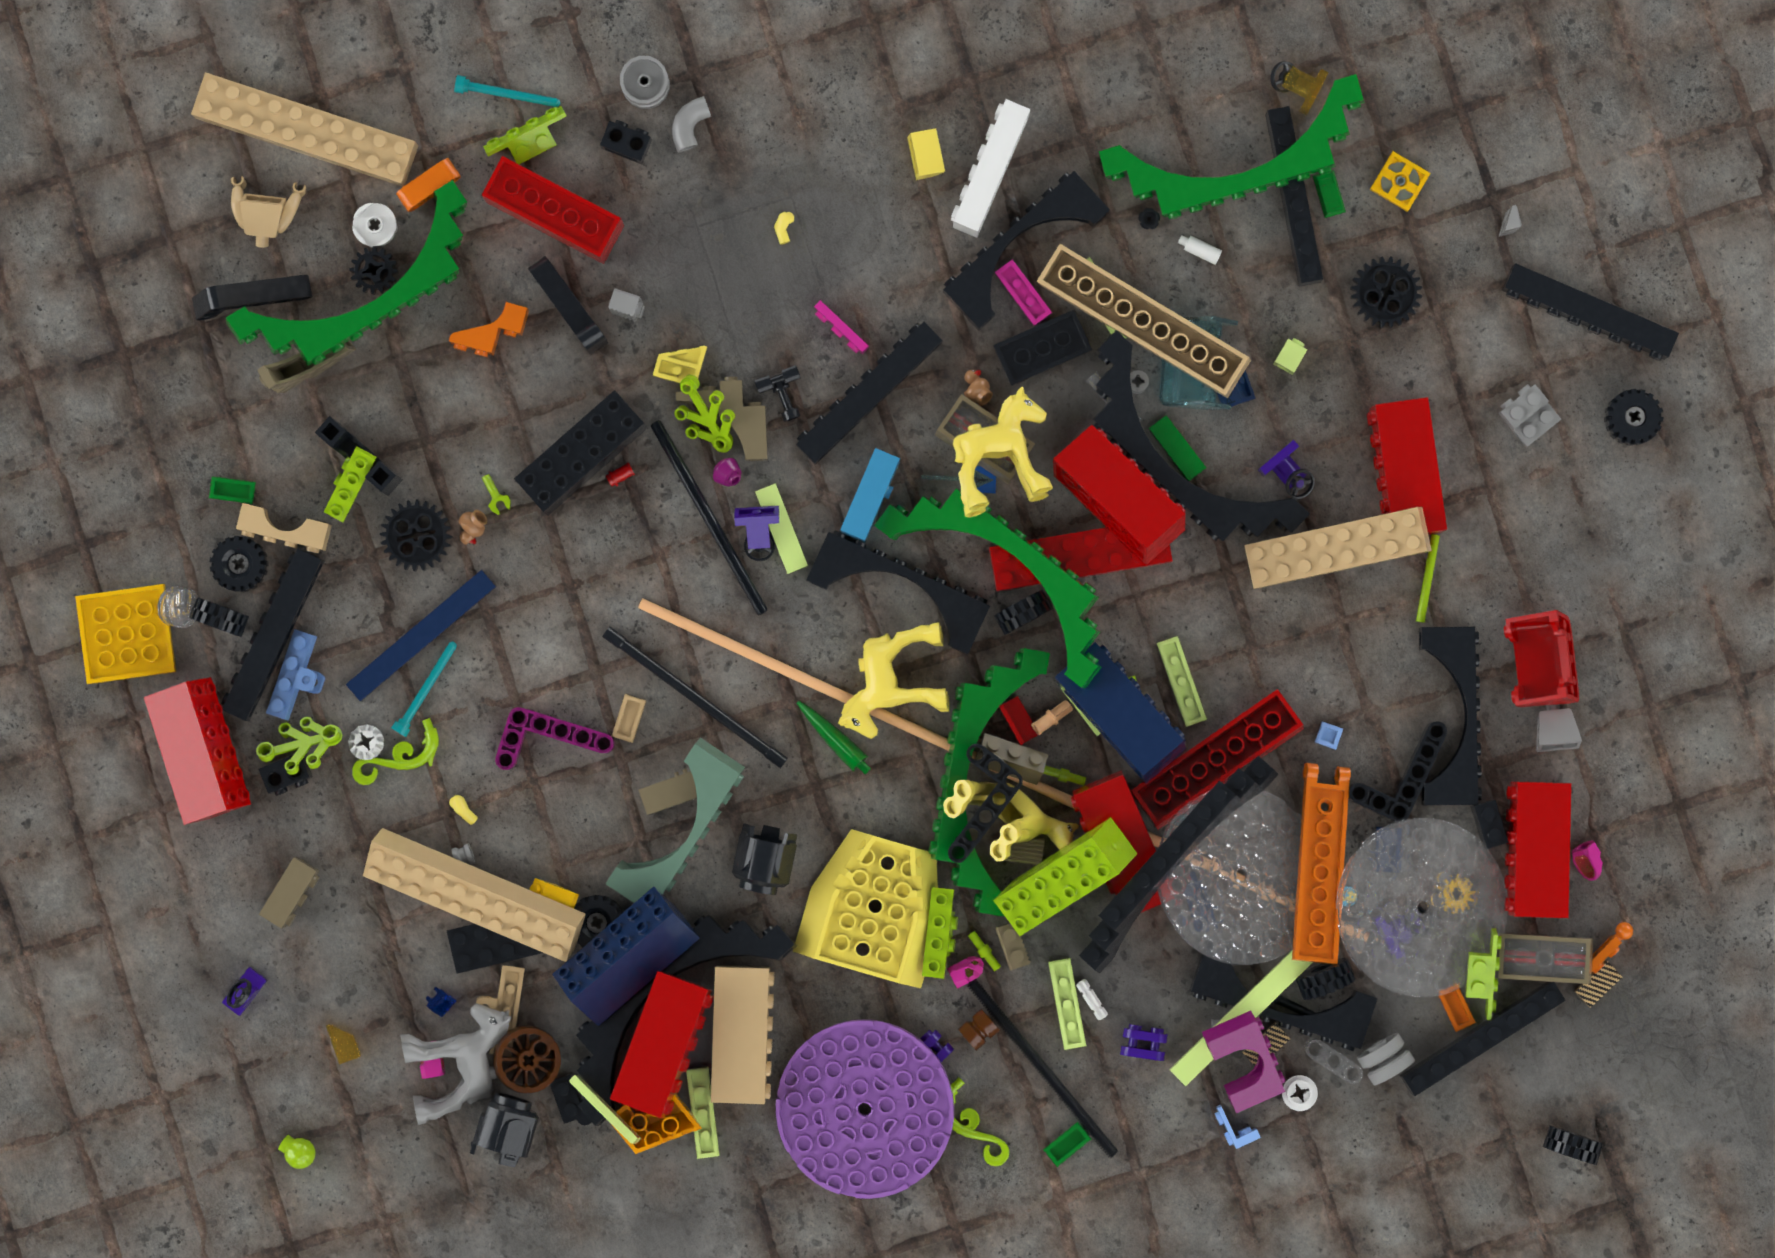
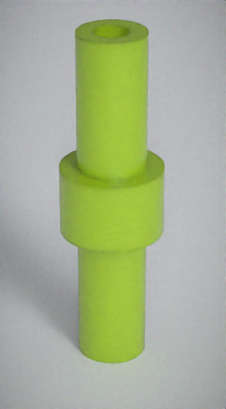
(1064, 775)
(984, 951)

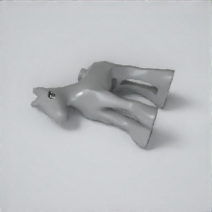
(471, 1059)

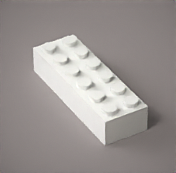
(992, 165)

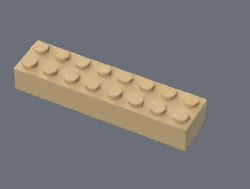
(1338, 547)

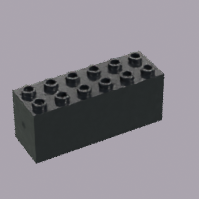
(581, 453)

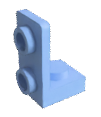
(1245, 1135)

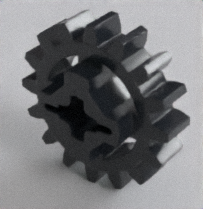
(382, 267)

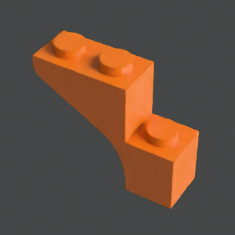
(485, 338)

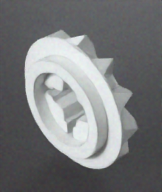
(376, 744)
(1309, 1096)

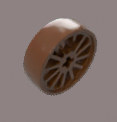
(550, 1044)

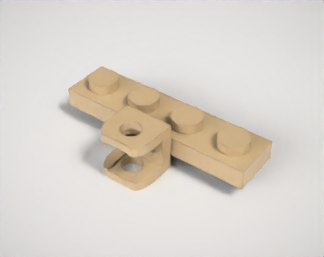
(507, 999)

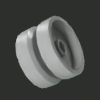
(646, 95)
(1385, 1059)

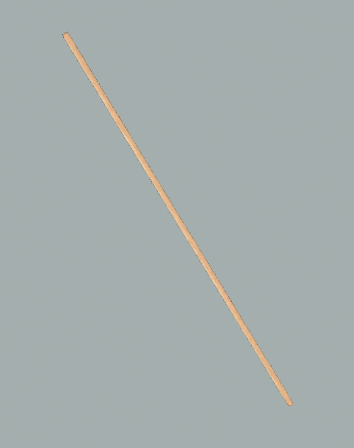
(840, 695)

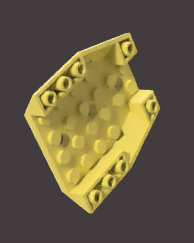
(840, 916)

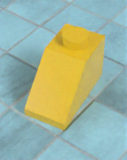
(554, 892)

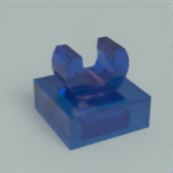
(440, 1002)

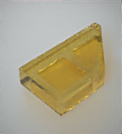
(343, 1044)

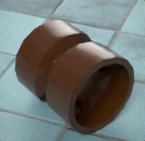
(978, 1029)

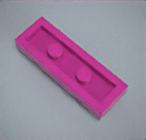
(1023, 292)
(840, 328)

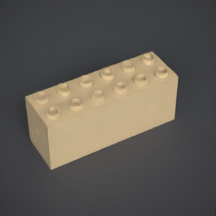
(741, 1034)

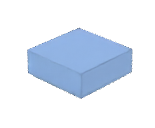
(1328, 735)

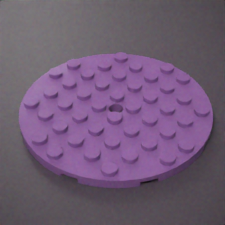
(872, 1066)

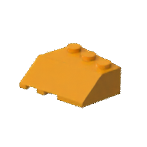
(658, 1130)

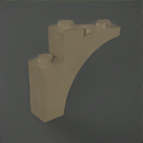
(293, 370)
(748, 422)

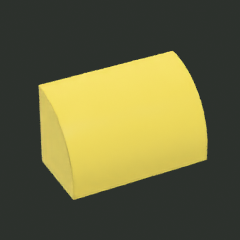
(926, 154)

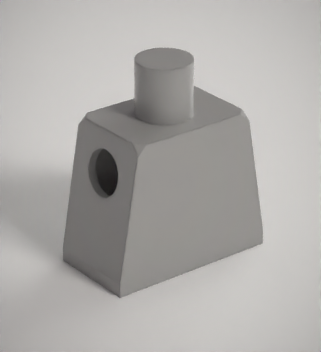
(1557, 730)

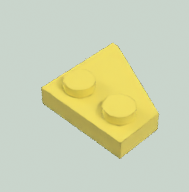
(678, 364)

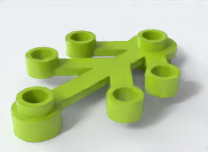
(706, 417)
(302, 744)

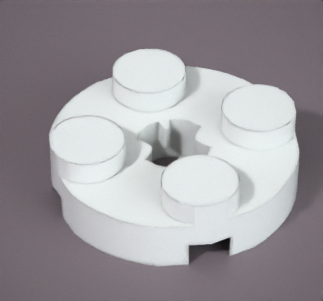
(387, 225)

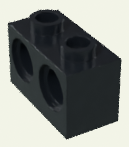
(623, 147)
(286, 779)

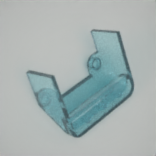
(1184, 391)

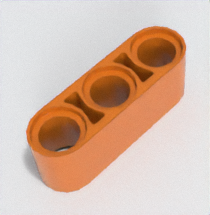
(423, 187)

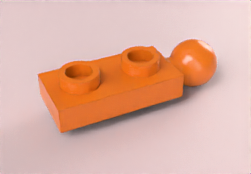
(1610, 946)

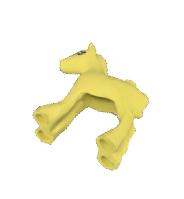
(998, 442)
(882, 683)
(1021, 817)

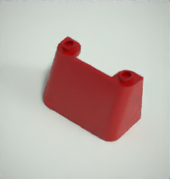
(1543, 659)

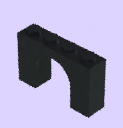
(345, 443)

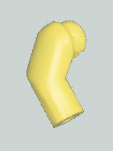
(781, 225)
(461, 808)

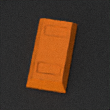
(1457, 1010)

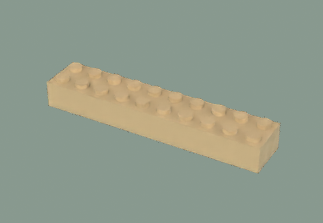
(304, 129)
(1144, 320)
(473, 894)

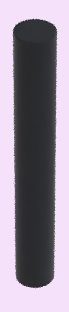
(1293, 1006)

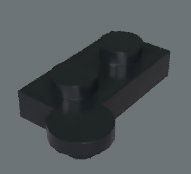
(568, 1101)

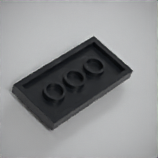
(1042, 347)
(480, 947)

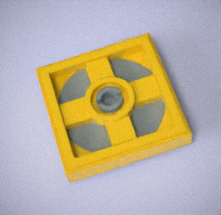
(1400, 181)

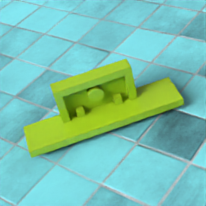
(529, 139)
(349, 483)
(939, 933)
(1481, 974)

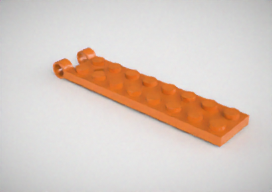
(1320, 866)

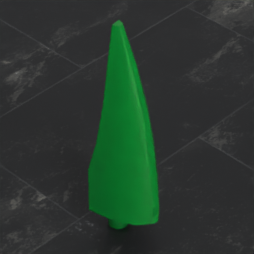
(836, 740)

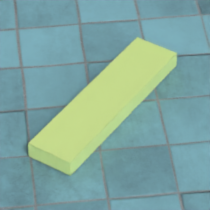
(783, 531)
(1181, 681)
(1067, 1003)
(605, 1109)
(703, 1110)

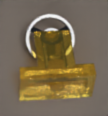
(1298, 83)

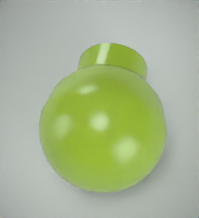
(297, 1152)

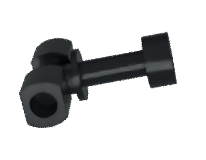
(779, 384)

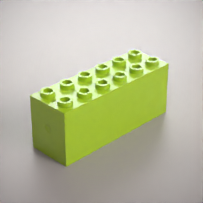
(1065, 876)

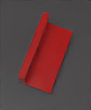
(1018, 720)

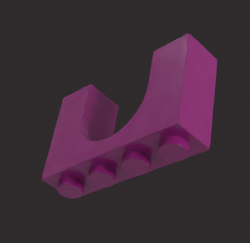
(1264, 1079)

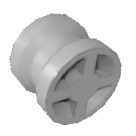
(1137, 385)
(464, 854)

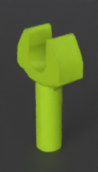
(496, 496)

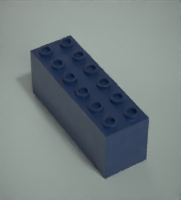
(1126, 716)
(625, 956)

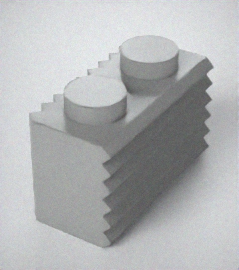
(626, 305)

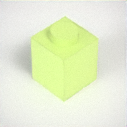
(1290, 356)

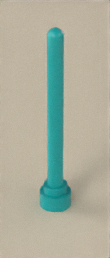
(464, 85)
(403, 725)

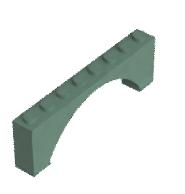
(714, 778)

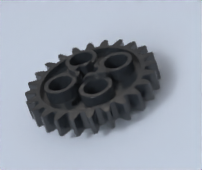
(1368, 284)
(412, 515)

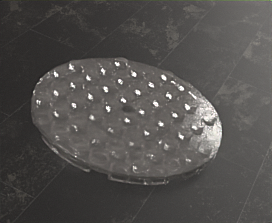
(1381, 898)
(1232, 917)

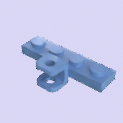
(295, 676)

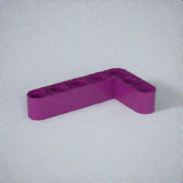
(549, 731)

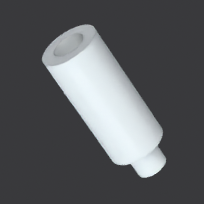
(1200, 249)

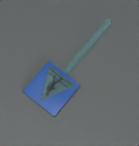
(984, 480)

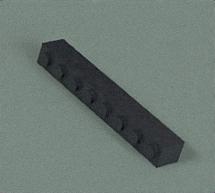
(1295, 203)
(1589, 311)
(869, 392)
(272, 635)
(1482, 1038)

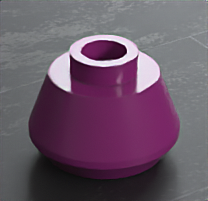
(727, 472)

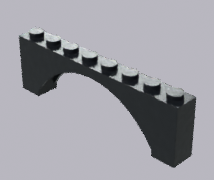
(1067, 202)
(842, 558)
(1457, 653)
(1341, 1023)

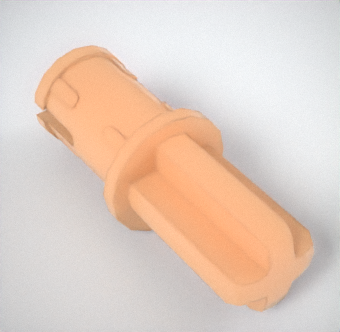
(1052, 717)

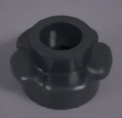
(1155, 217)

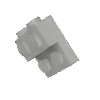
(1529, 414)

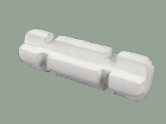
(1091, 999)

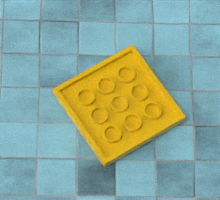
(124, 635)

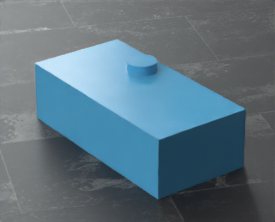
(870, 495)

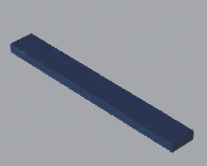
(421, 635)

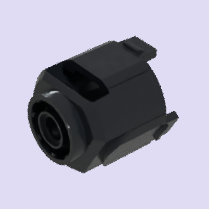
(764, 859)
(506, 1128)

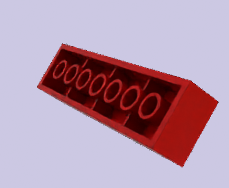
(1083, 552)
(1218, 758)

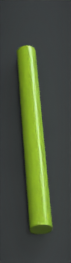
(1427, 580)

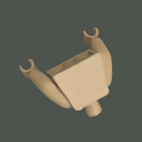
(262, 214)

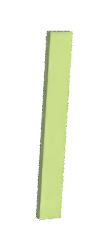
(1255, 1001)

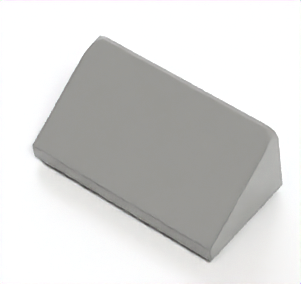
(1511, 222)

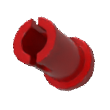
(619, 474)

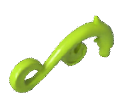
(399, 763)
(969, 1130)

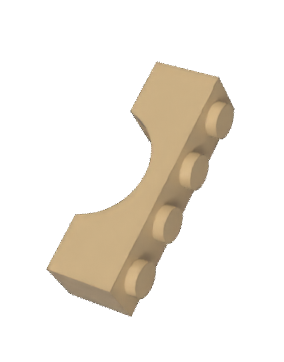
(256, 520)

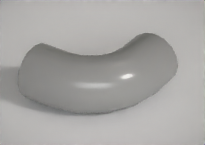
(685, 122)

